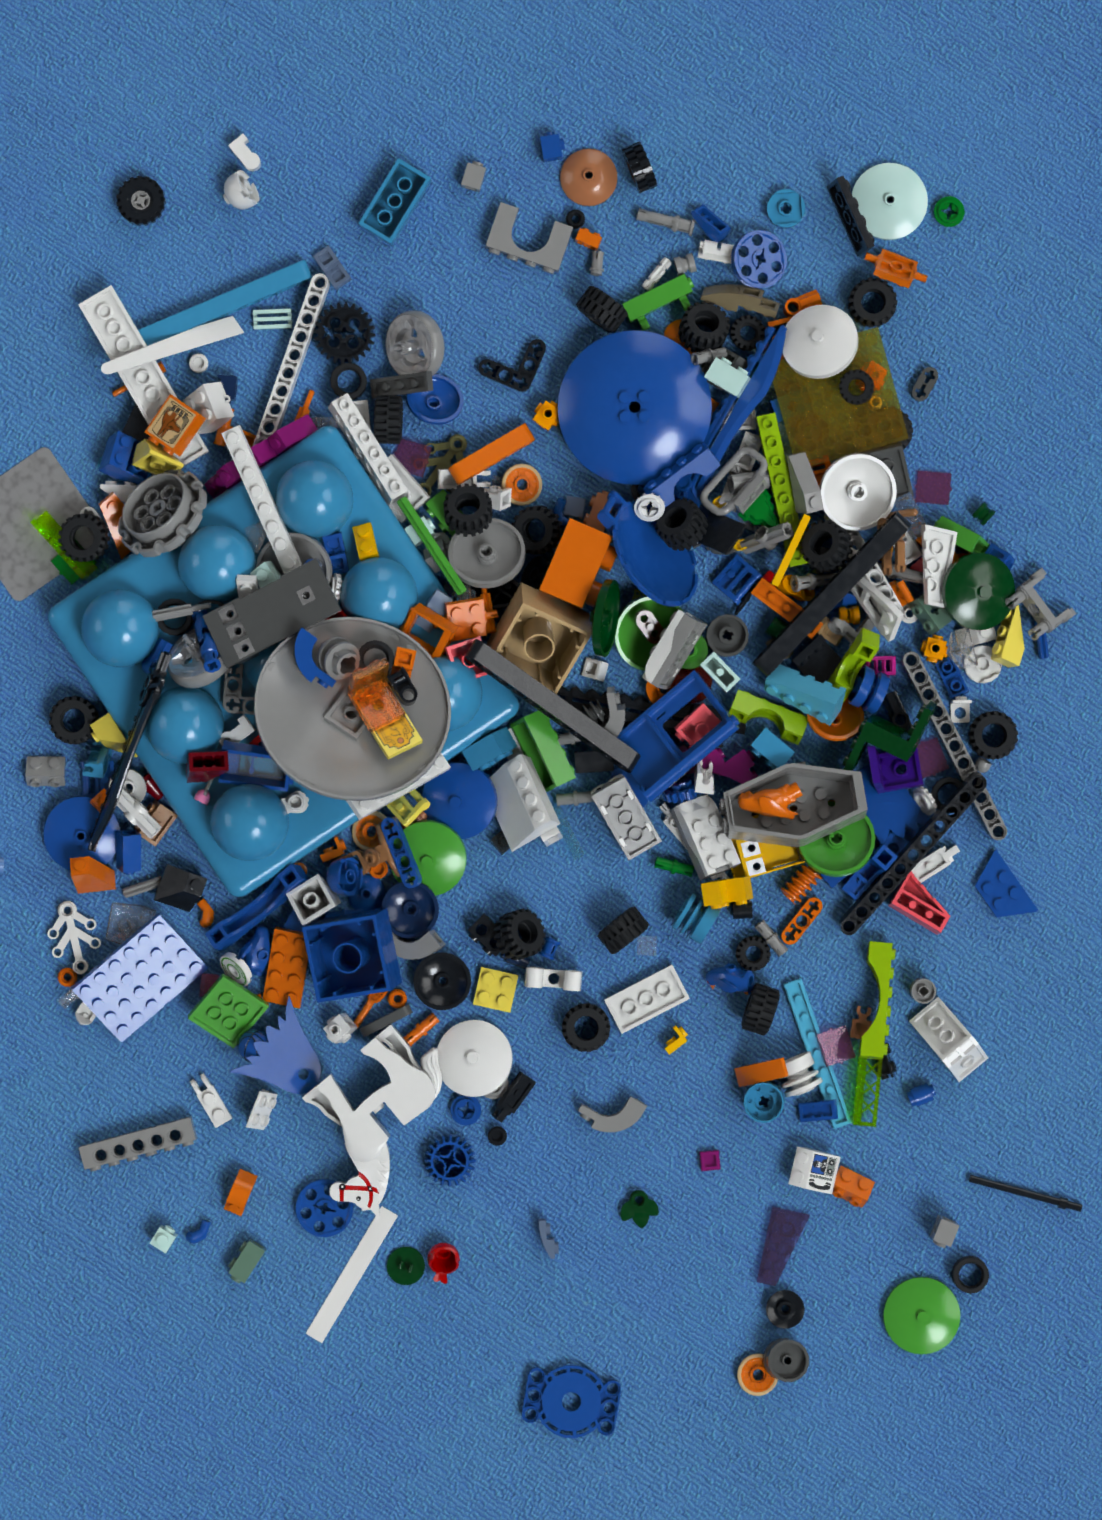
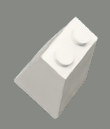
(312, 899)

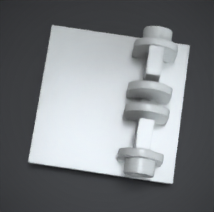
(261, 1110)

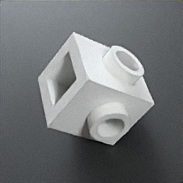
(340, 1028)

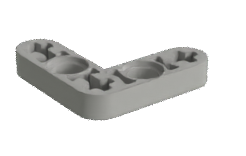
(237, 694)

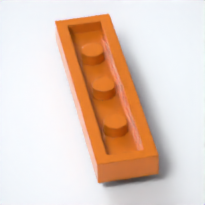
(779, 603)

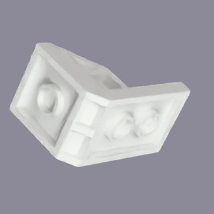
(949, 1039)

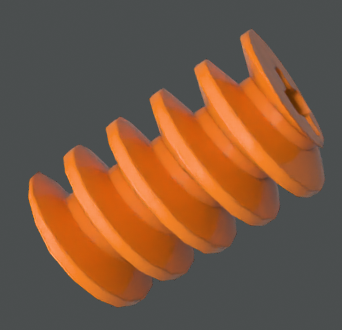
(800, 884)

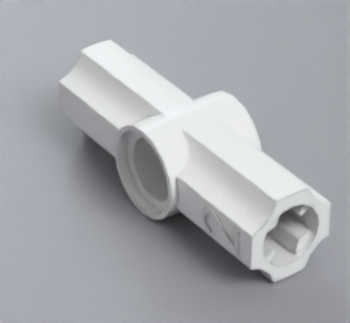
(138, 814)

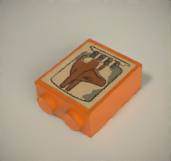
(174, 426)

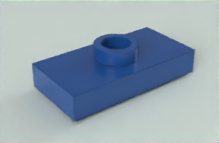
(818, 1110)

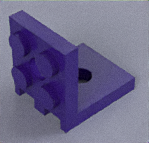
(884, 772)

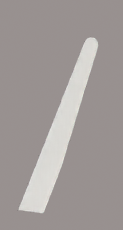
(178, 343)

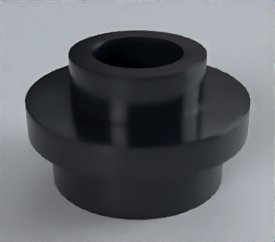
(579, 214)

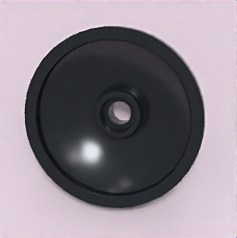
(442, 995)

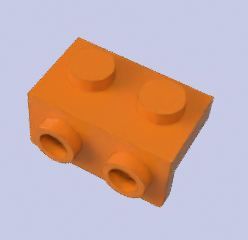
(852, 1187)

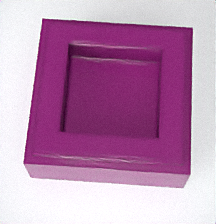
(710, 1160)

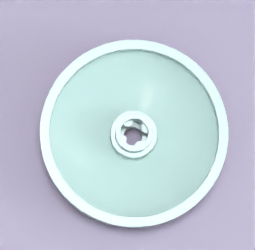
(909, 199)

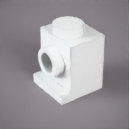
(500, 498)

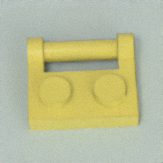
(405, 811)

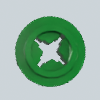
(956, 206)

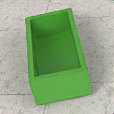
(542, 745)

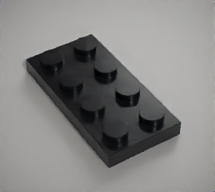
(850, 216)

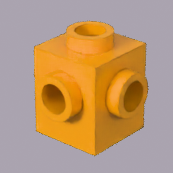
(542, 420)
(926, 648)

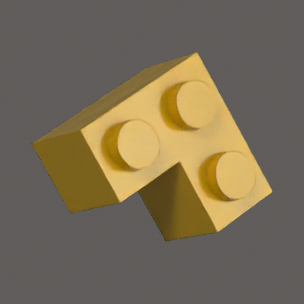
(721, 892)

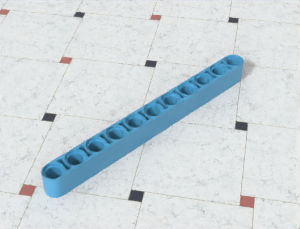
(228, 302)

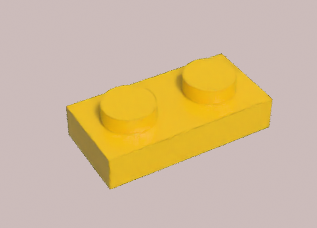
(365, 541)

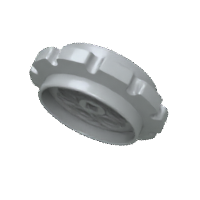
(162, 512)

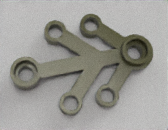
(445, 461)

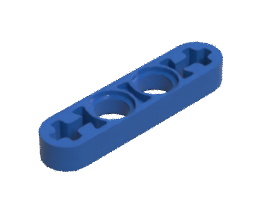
(397, 854)

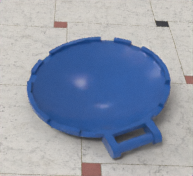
(650, 564)

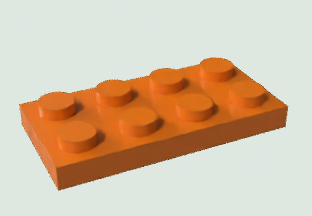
(286, 968)

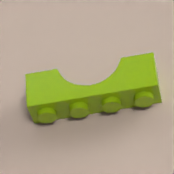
(861, 650)
(790, 723)

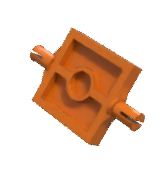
(895, 268)
(469, 616)

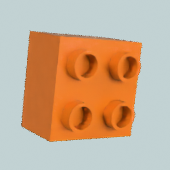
(577, 564)

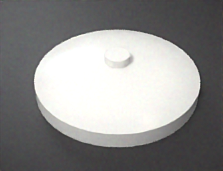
(820, 341)
(858, 491)
(474, 1058)

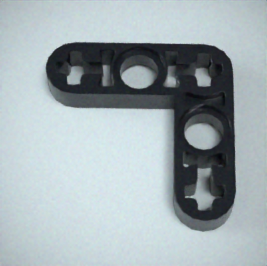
(521, 373)

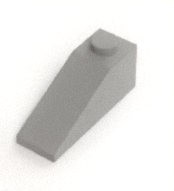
(804, 484)

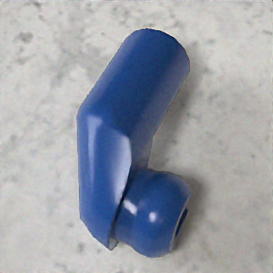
(199, 1235)

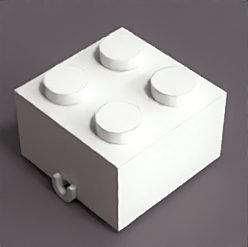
(211, 404)

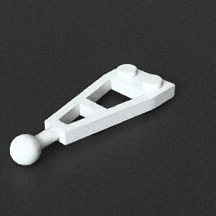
(891, 616)

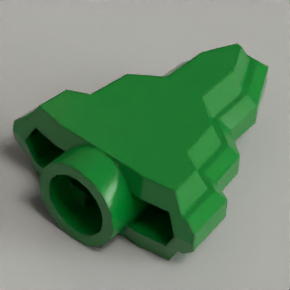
(761, 512)

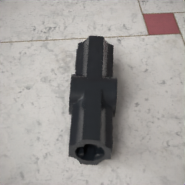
(894, 707)

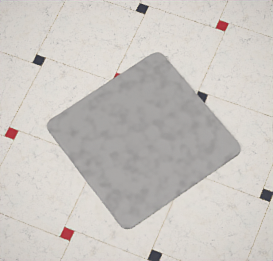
(25, 494)

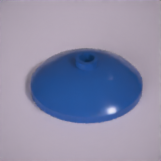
(445, 397)

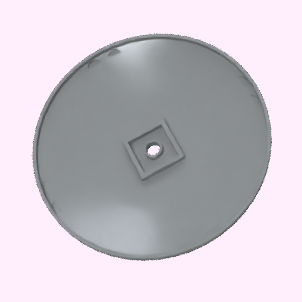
(322, 747)

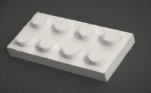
(646, 999)

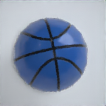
(245, 1043)

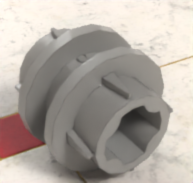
(338, 657)

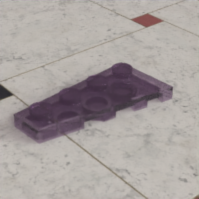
(781, 1237)

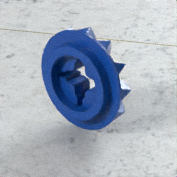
(471, 1117)

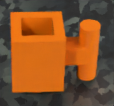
(902, 592)

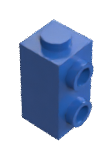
(128, 851)

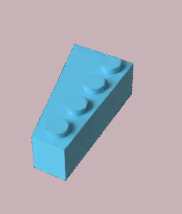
(806, 693)

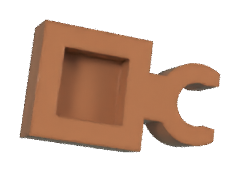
(860, 1025)

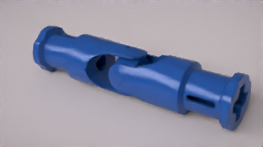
(206, 643)

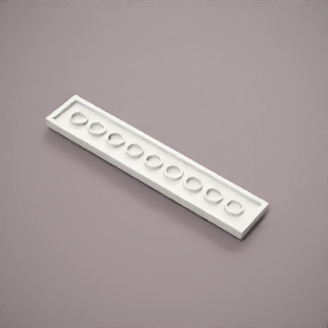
(144, 382)

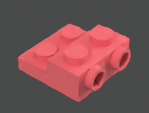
(696, 724)

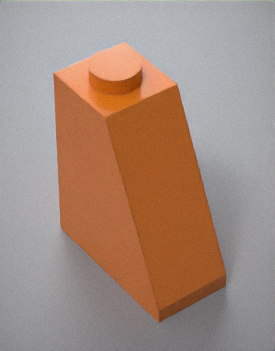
(91, 875)

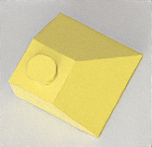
(154, 458)
(108, 733)

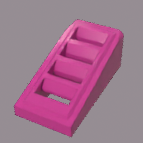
(892, 659)

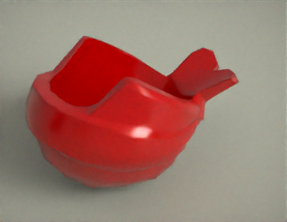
(443, 1259)

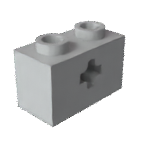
(944, 1231)

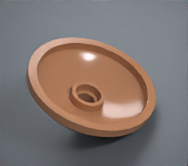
(593, 190)

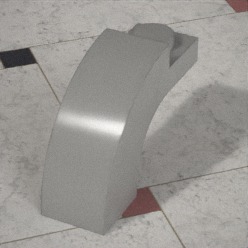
(616, 718)

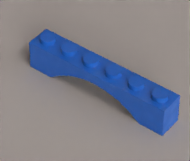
(235, 926)

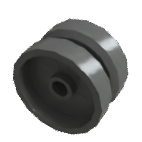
(731, 625)
(774, 1360)

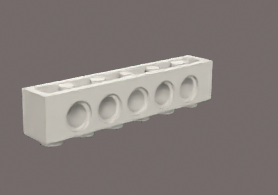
(367, 449)

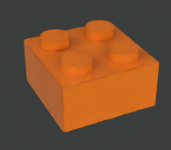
(588, 239)

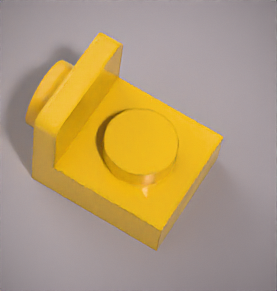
(673, 1043)

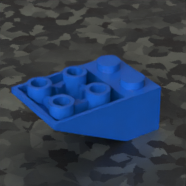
(119, 457)

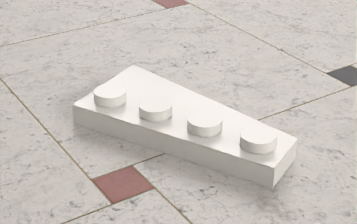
(937, 557)

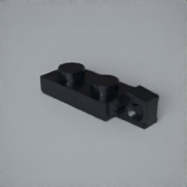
(513, 1096)

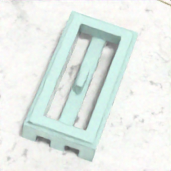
(272, 311)

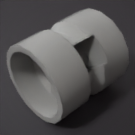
(922, 990)

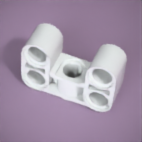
(539, 977)

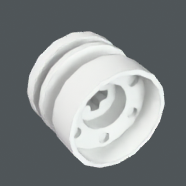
(799, 1076)

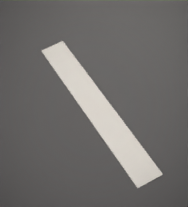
(351, 1275)

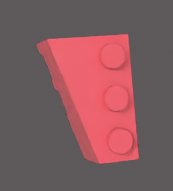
(918, 905)

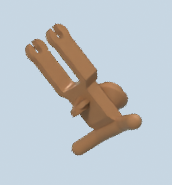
(899, 546)
(375, 855)

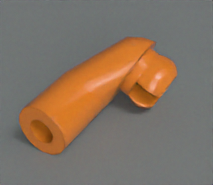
(208, 913)

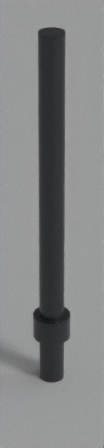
(1061, 1202)

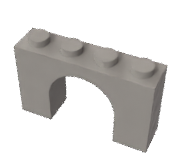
(548, 257)

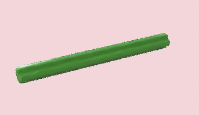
(431, 546)

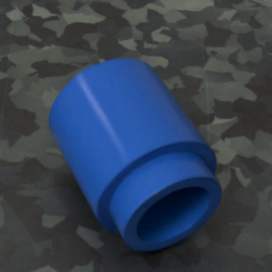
(921, 1094)

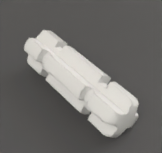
(656, 274)

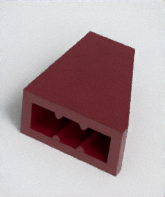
(206, 765)

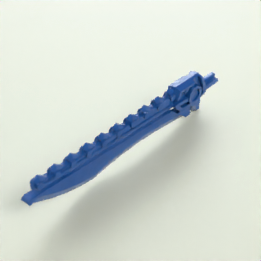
(692, 484)

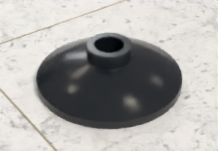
(535, 572)
(789, 1318)

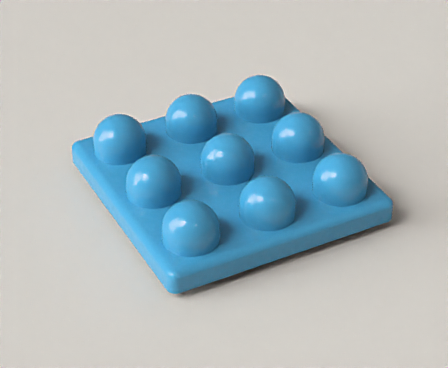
(112, 631)

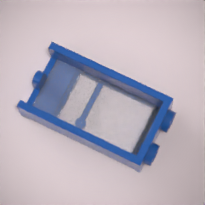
(253, 766)

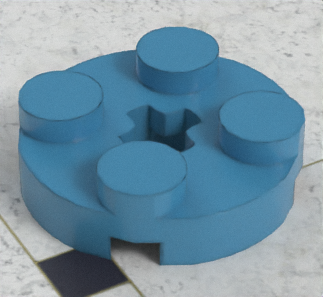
(792, 200)

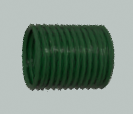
(775, 627)

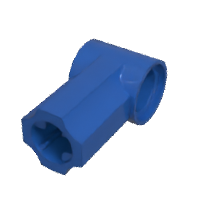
(161, 645)

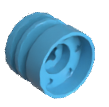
(696, 918)
(758, 1111)

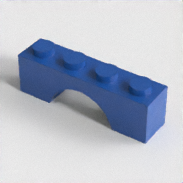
(699, 461)

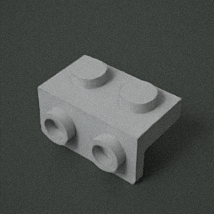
(45, 771)

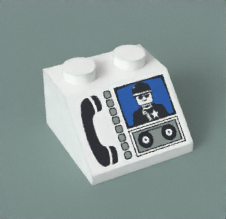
(814, 1170)

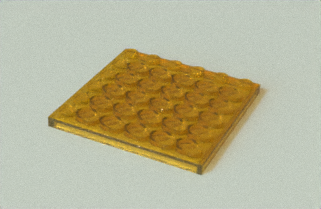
(826, 424)

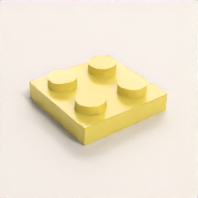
(495, 989)

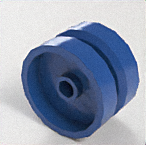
(869, 689)

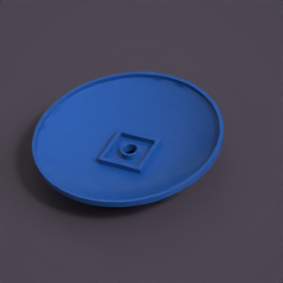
(597, 400)

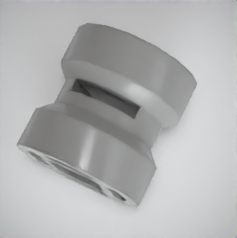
(683, 265)

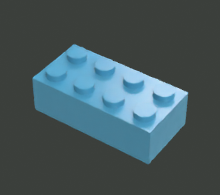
(395, 202)

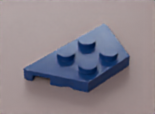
(1002, 889)

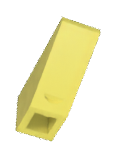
(1009, 641)

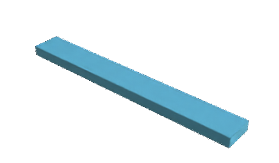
(809, 1029)

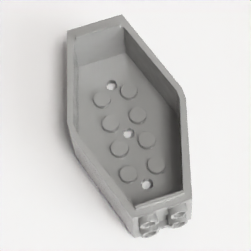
(814, 815)

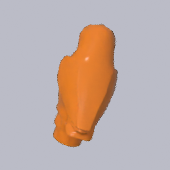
(771, 801)

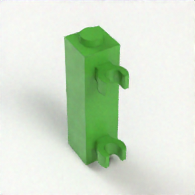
(658, 298)

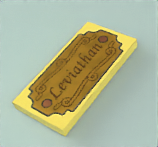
(396, 736)

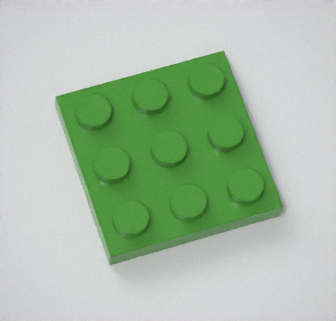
(228, 1010)

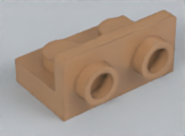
(163, 816)

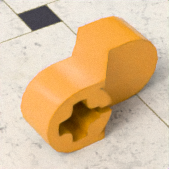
(802, 595)

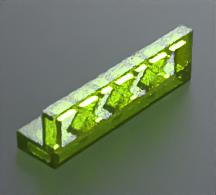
(49, 529)
(859, 1092)

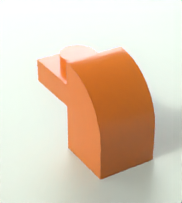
(240, 1192)

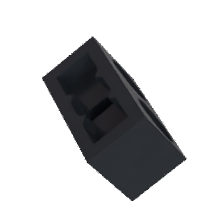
(484, 939)

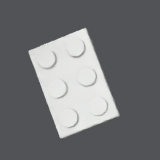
(416, 494)

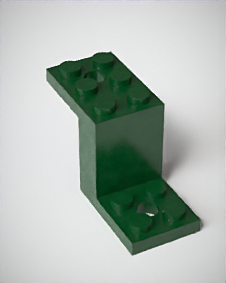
(889, 736)

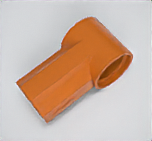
(806, 300)

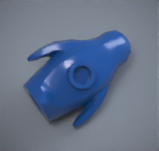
(257, 951)
(731, 979)

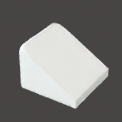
(595, 669)

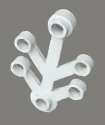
(73, 934)

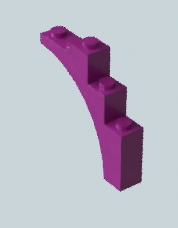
(263, 452)
(734, 768)

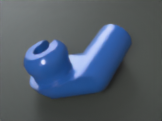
(558, 509)

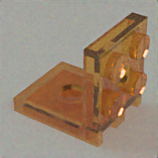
(370, 687)

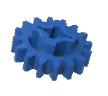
(680, 791)

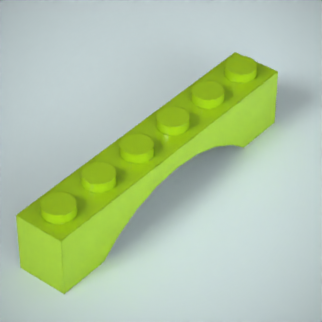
(879, 960)

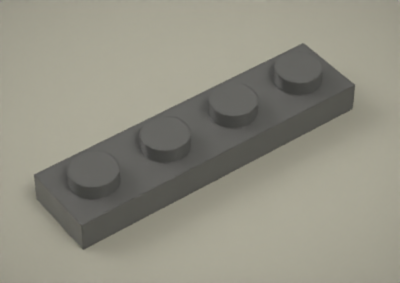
(402, 384)

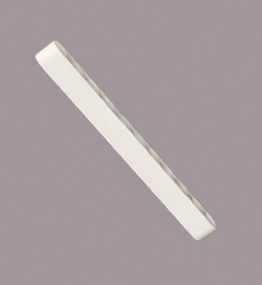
(295, 365)

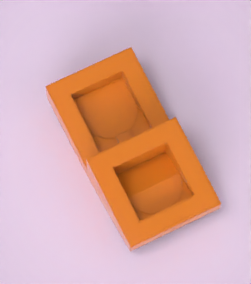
(403, 658)

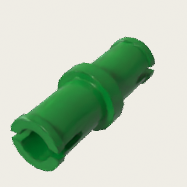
(674, 866)

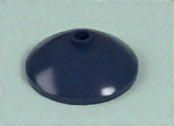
(407, 923)

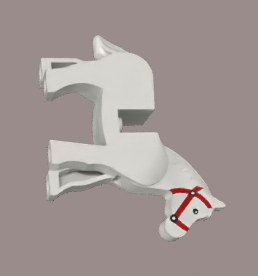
(407, 1096)

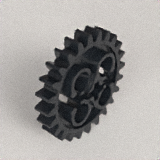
(345, 315)

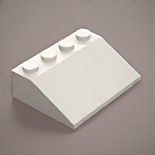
(522, 802)

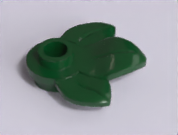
(639, 1211)

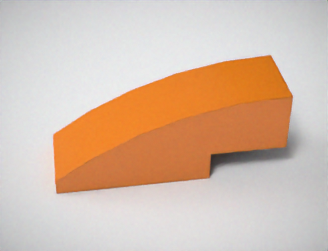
(761, 1072)

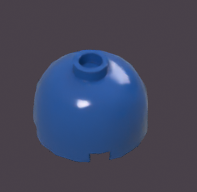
(344, 876)

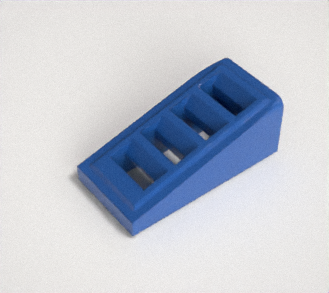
(711, 224)

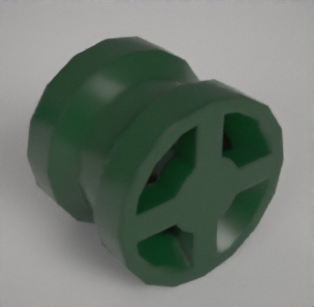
(983, 513)

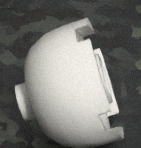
(239, 191)

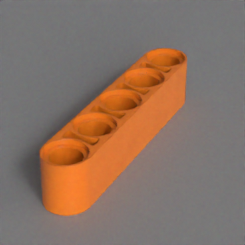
(491, 454)

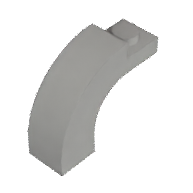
(425, 946)
(616, 1122)

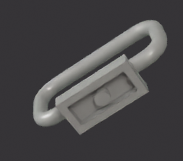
(747, 493)

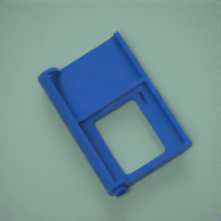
(661, 758)

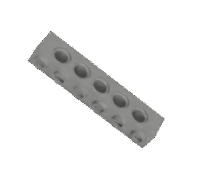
(184, 1126)

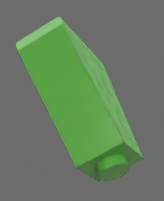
(966, 540)

